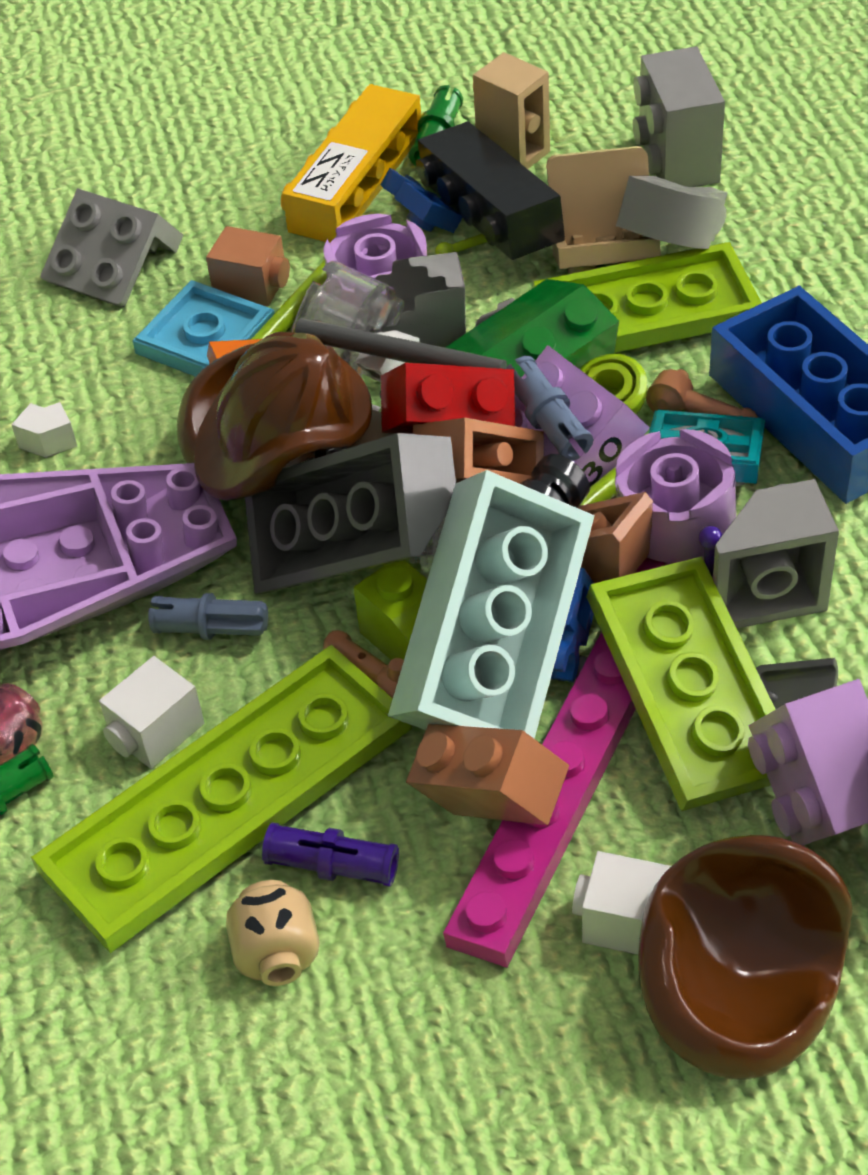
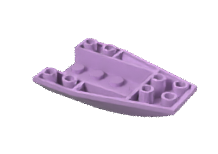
(99, 541)

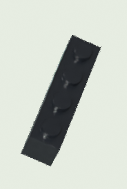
(491, 190)

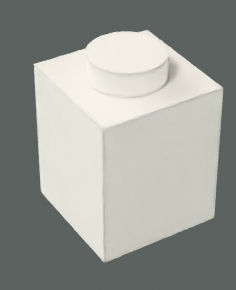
(151, 712)
(615, 900)

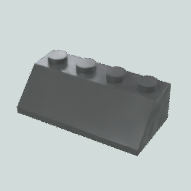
(350, 510)

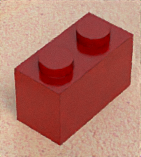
(445, 392)

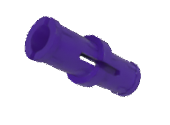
(330, 854)

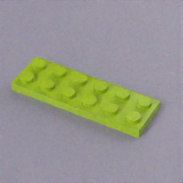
(218, 797)

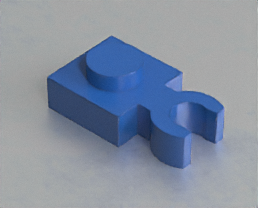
(424, 206)
(575, 631)

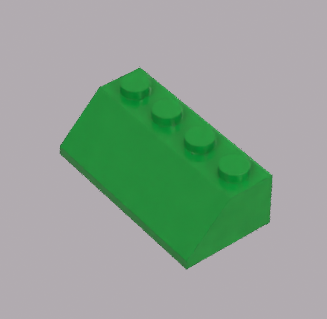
(549, 314)

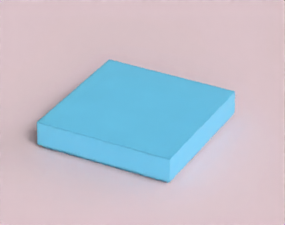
(193, 319)

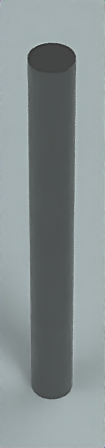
(392, 347)

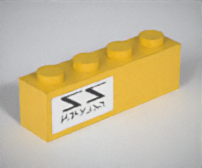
(351, 162)

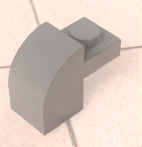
(672, 211)

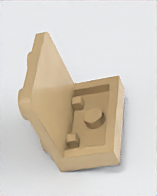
(591, 200)

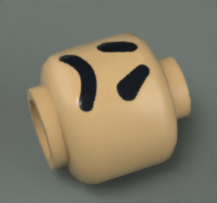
(270, 931)

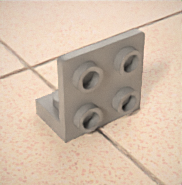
(105, 247)

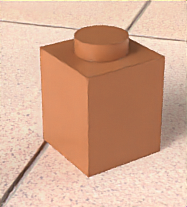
(248, 264)

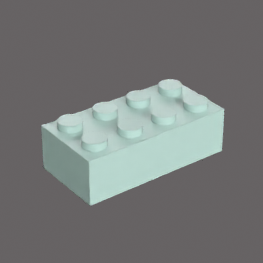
(492, 608)

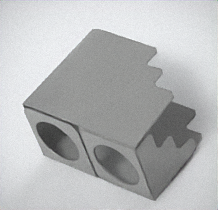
(432, 298)

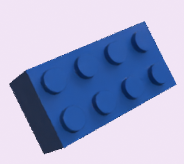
(805, 381)

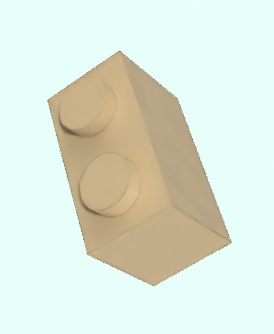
(514, 107)

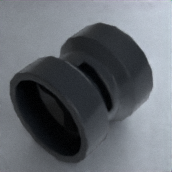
(559, 479)

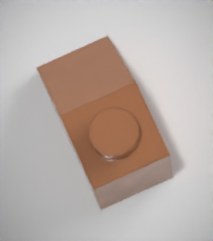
(618, 536)

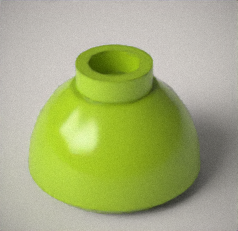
(621, 377)

